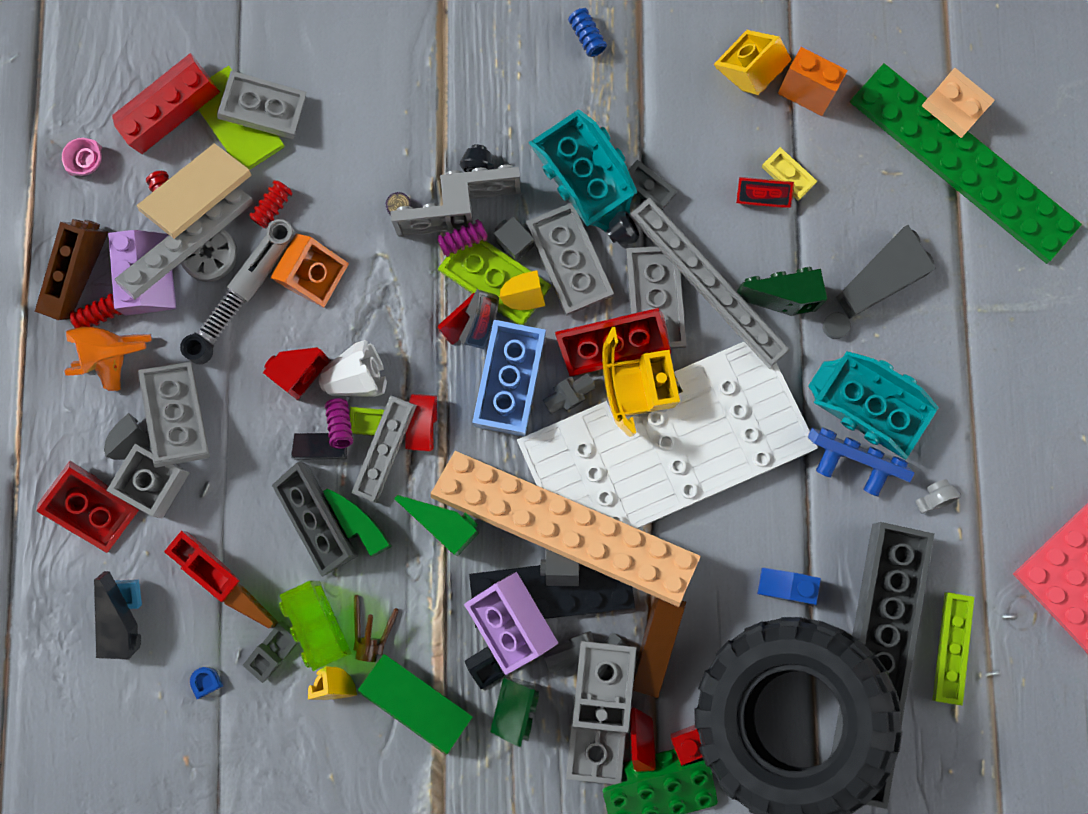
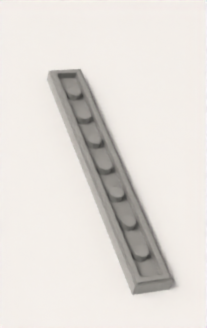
(709, 283)

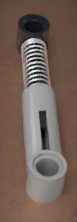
(240, 289)

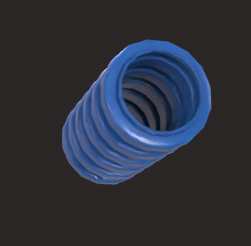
(587, 32)

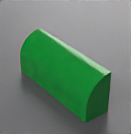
(415, 704)

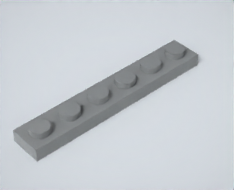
(172, 251)

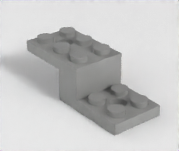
(456, 194)
(600, 712)

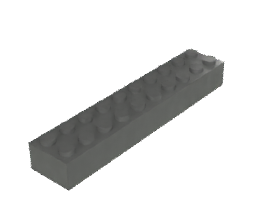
(891, 610)

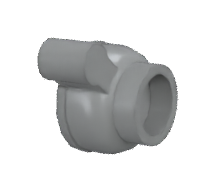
(940, 496)

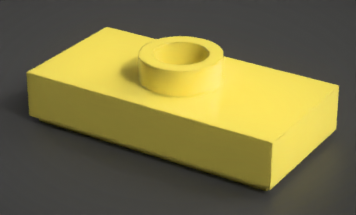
(784, 167)

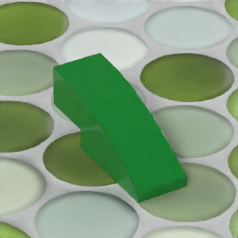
(357, 522)

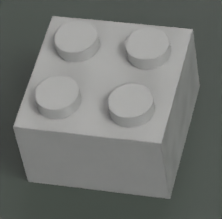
(146, 486)

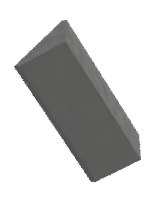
(314, 519)

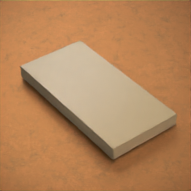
(193, 190)

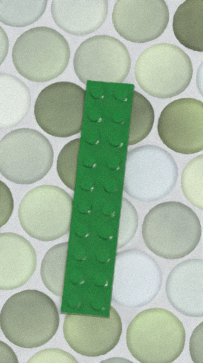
(966, 165)

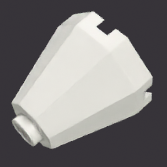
(354, 373)

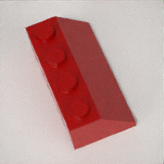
(164, 104)

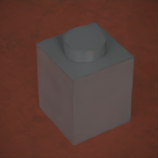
(513, 238)
(559, 570)

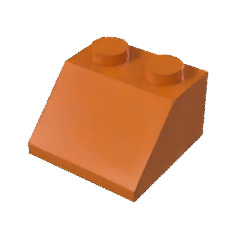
(310, 269)

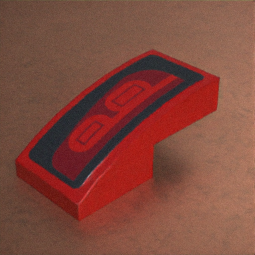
(765, 192)

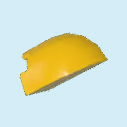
(523, 292)
(332, 684)

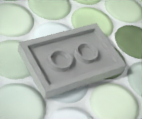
(261, 105)

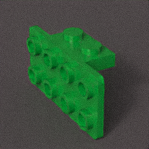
(664, 790)

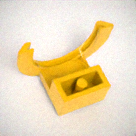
(637, 384)

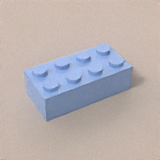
(509, 378)

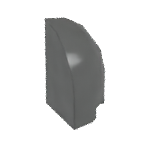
(123, 437)

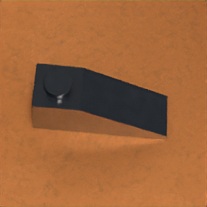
(114, 623)

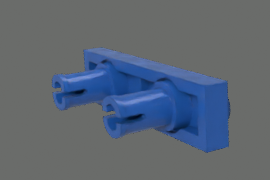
(851, 448)

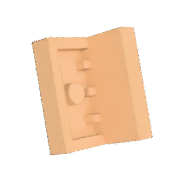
(958, 102)

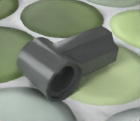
(566, 653)

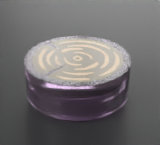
(397, 200)

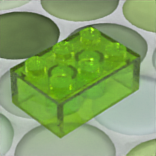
(314, 625)

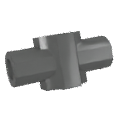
(569, 393)

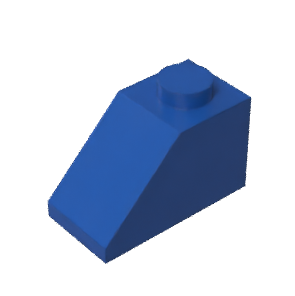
(789, 586)

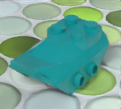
(586, 168)
(874, 401)

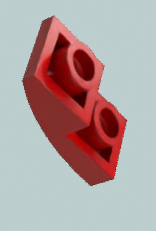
(420, 429)

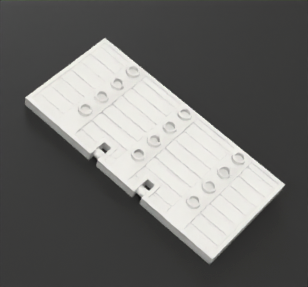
(725, 430)

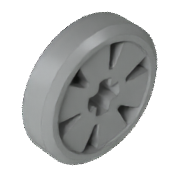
(217, 266)

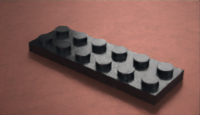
(593, 595)

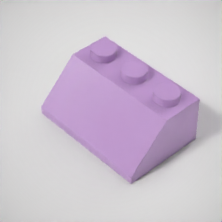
(125, 250)
(511, 623)

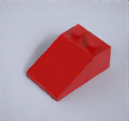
(85, 507)

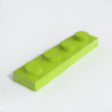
(953, 648)

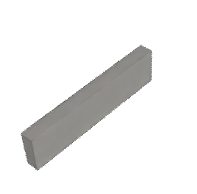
(383, 449)

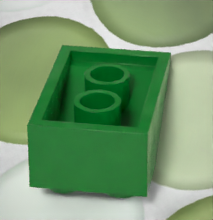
(444, 524)

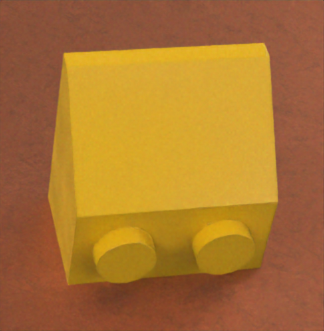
(753, 61)

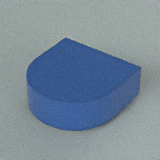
(205, 681)

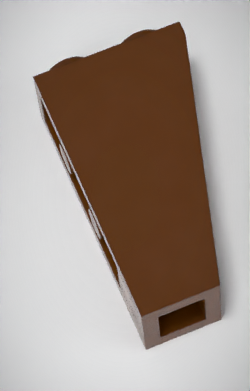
(69, 267)
(657, 646)

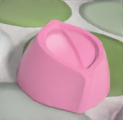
(82, 156)

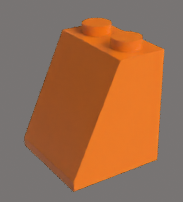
(812, 81)

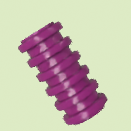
(461, 238)
(338, 423)

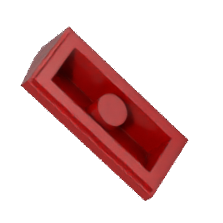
(454, 324)
(642, 741)

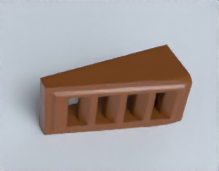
(246, 604)

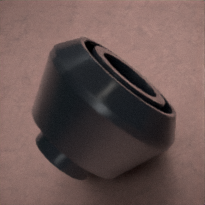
(476, 157)
(623, 229)

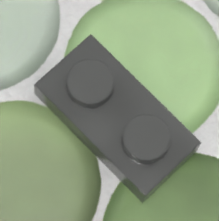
(651, 185)

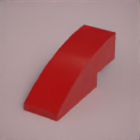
(202, 565)

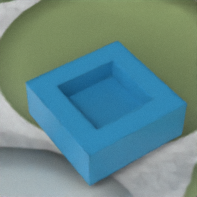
(131, 592)

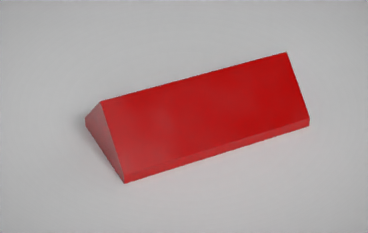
(635, 333)

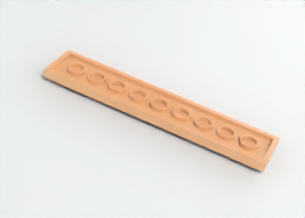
(566, 528)

